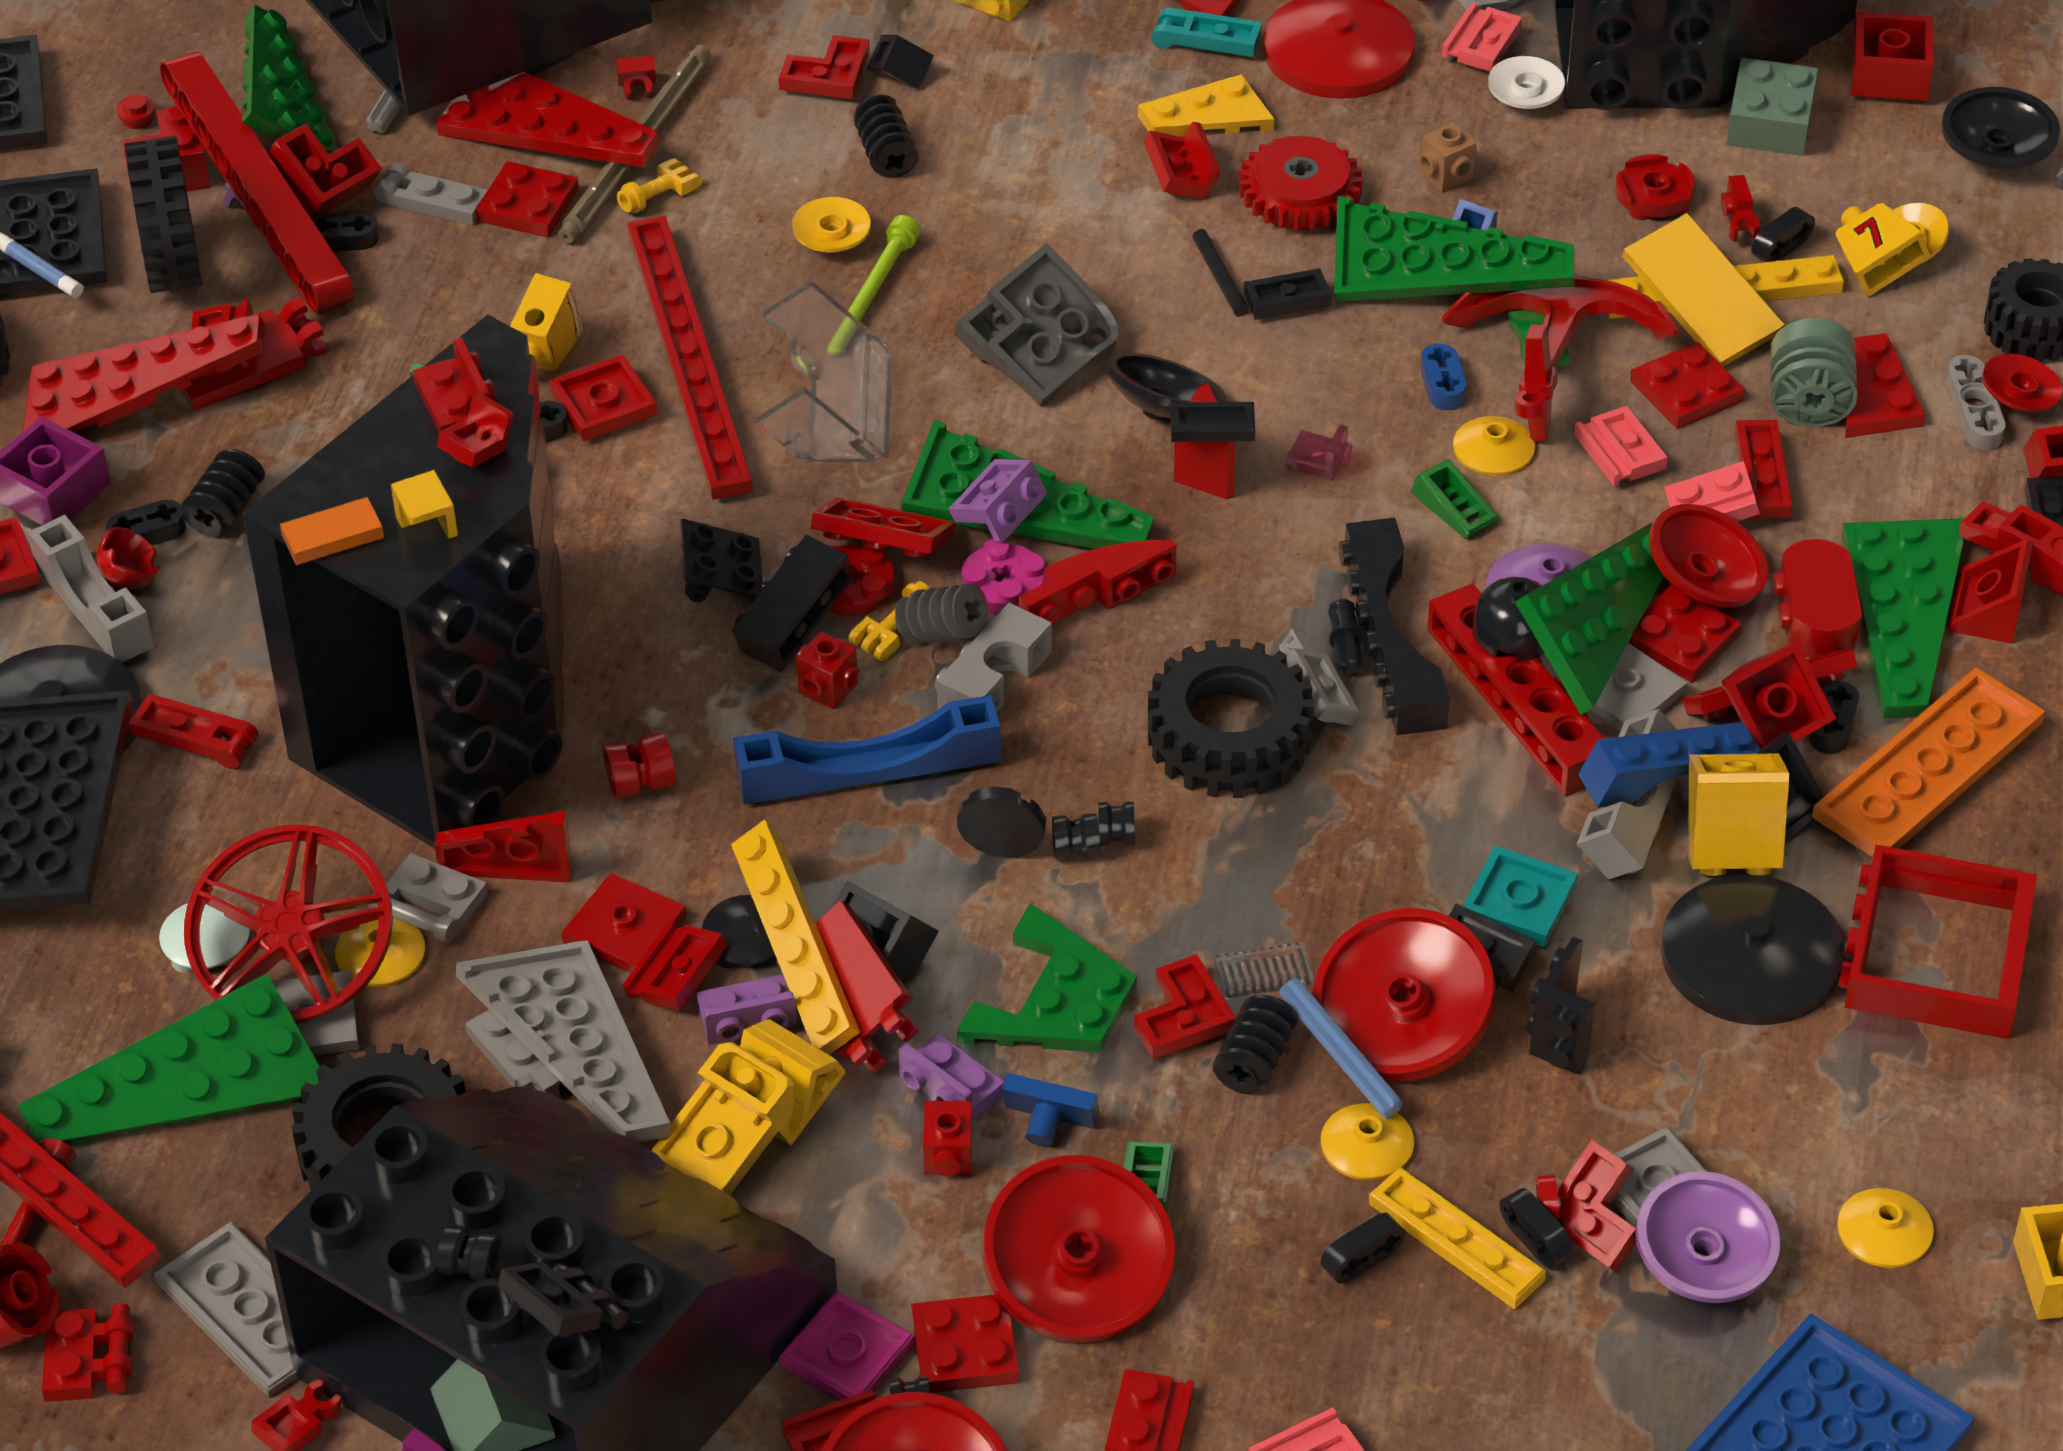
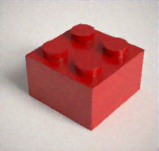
(1892, 56)

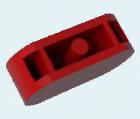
(1818, 597)

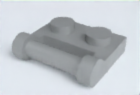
(437, 890)

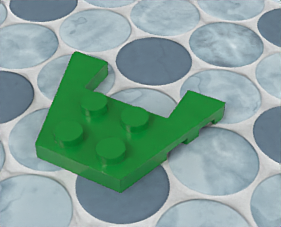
(1072, 1000)

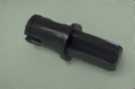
(1345, 636)

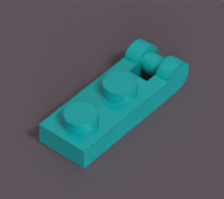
(1206, 32)

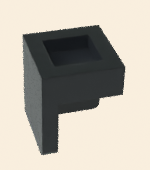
(900, 59)

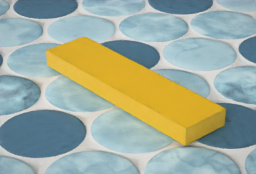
(1458, 1238)

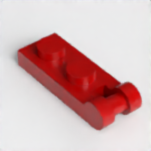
(193, 730)

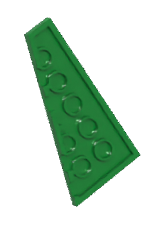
(1431, 255)
(1063, 516)
(1592, 613)

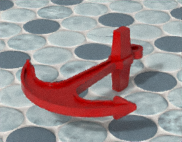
(1546, 343)

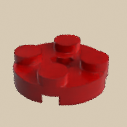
(1669, 197)
(873, 580)

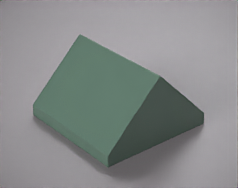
(486, 1414)

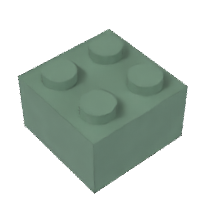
(1772, 106)

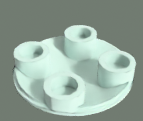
(219, 938)

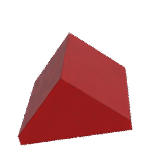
(1206, 464)
(1991, 594)
(1778, 696)

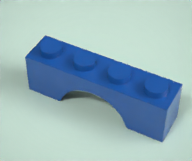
(1634, 764)

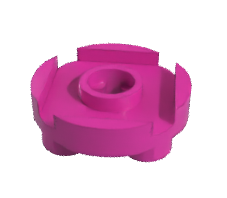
(998, 560)

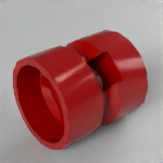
(639, 765)

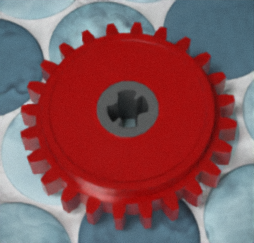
(1299, 182)

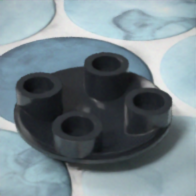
(742, 930)

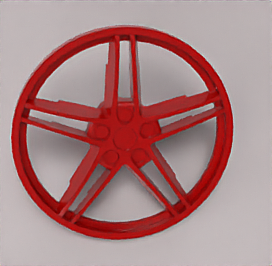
(292, 924)

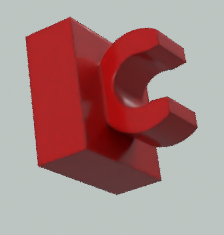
(636, 71)

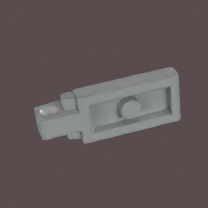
(1329, 694)
(510, 1055)

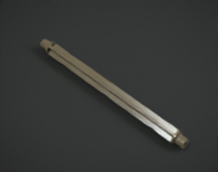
(653, 117)

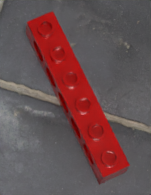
(1518, 692)

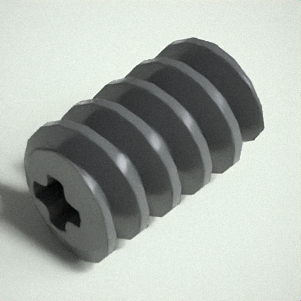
(942, 614)

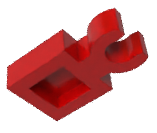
(294, 1423)

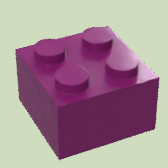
(51, 472)

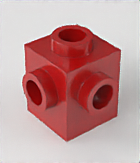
(827, 670)

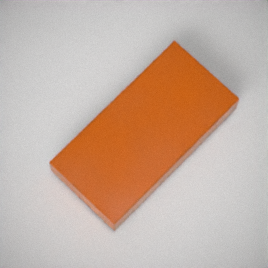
(331, 530)

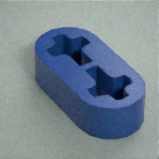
(1437, 377)

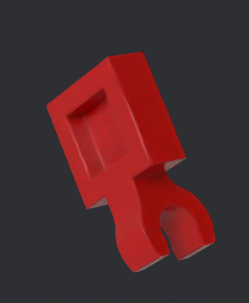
(1738, 205)

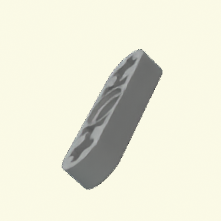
(1970, 415)

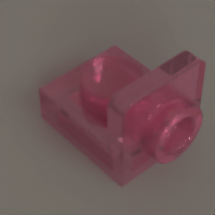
(1320, 454)

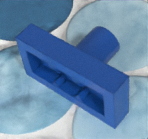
(1048, 1106)

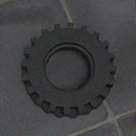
(163, 214)
(1230, 758)
(356, 1086)

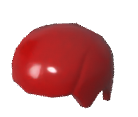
(126, 559)

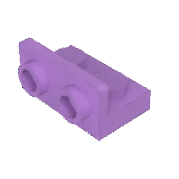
(1000, 497)
(738, 1006)
(948, 1074)

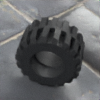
(2027, 309)

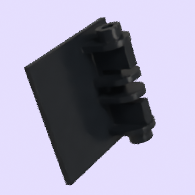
(719, 561)

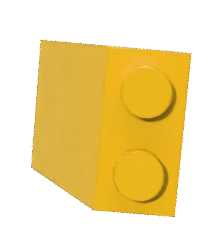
(1737, 812)

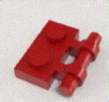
(71, 1353)

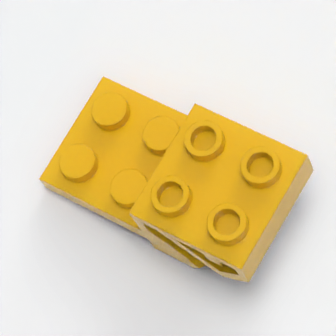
(746, 1099)

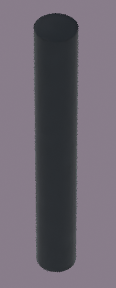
(1220, 272)

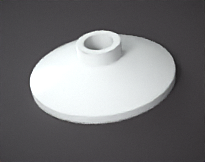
(1526, 82)

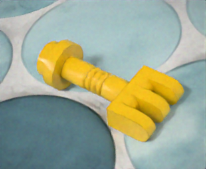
(670, 175)
(880, 636)

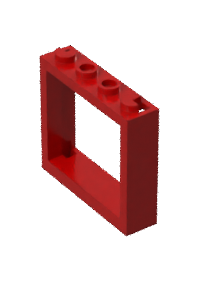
(1950, 880)

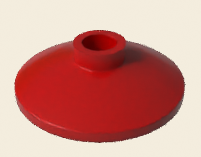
(2022, 383)

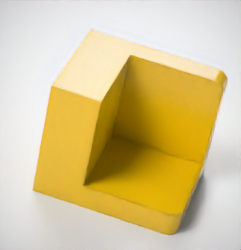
(423, 499)

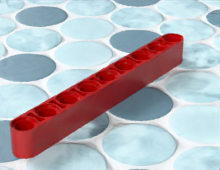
(256, 182)

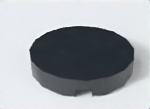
(1001, 822)

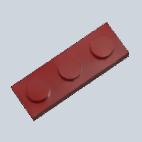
(1762, 453)

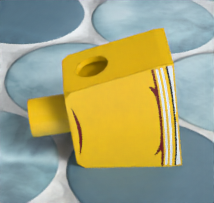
(549, 320)

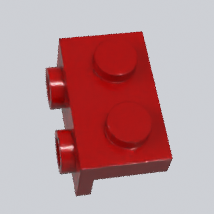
(1183, 163)

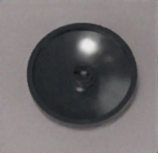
(66, 671)
(1752, 949)

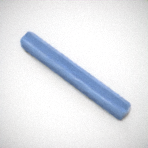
(1341, 1048)

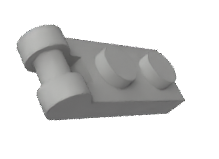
(429, 194)

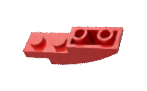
(1999, 529)
(1102, 574)

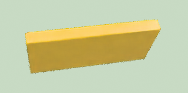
(1703, 290)

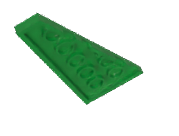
(277, 81)
(1905, 595)
(201, 1067)

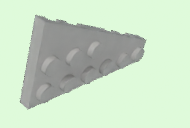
(572, 1024)

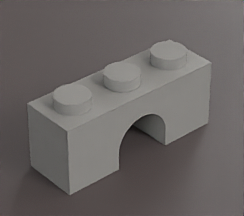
(1009, 642)

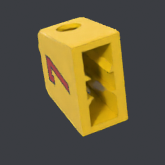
(1879, 246)

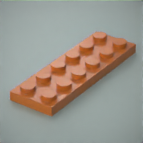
(1929, 763)

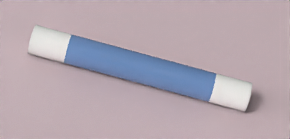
(40, 266)

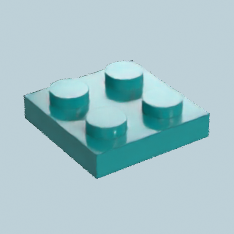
(1522, 893)

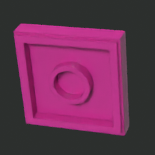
(846, 1349)

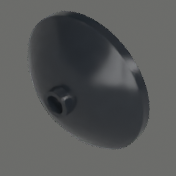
(2000, 127)
(1156, 382)

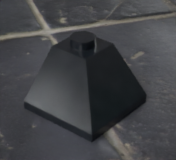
(896, 933)

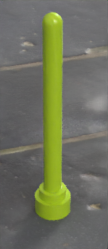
(901, 235)

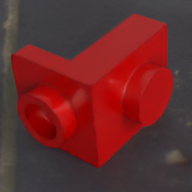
(478, 435)

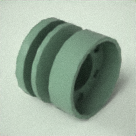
(1813, 372)

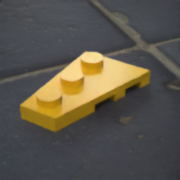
(1216, 105)

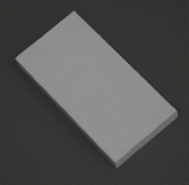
(233, 1298)

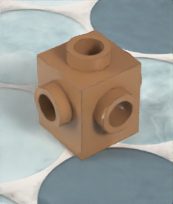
(1447, 157)

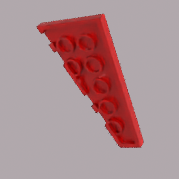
(547, 119)

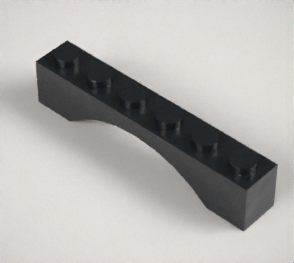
(1411, 684)

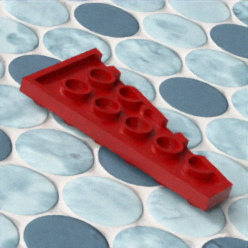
(128, 377)

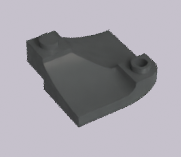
(1040, 325)

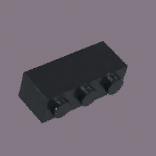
(792, 603)

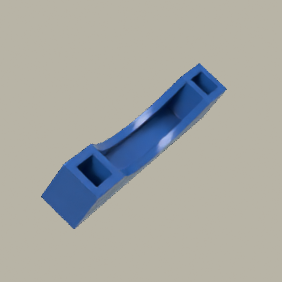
(786, 766)

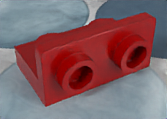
(451, 384)

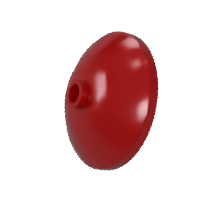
(1708, 555)

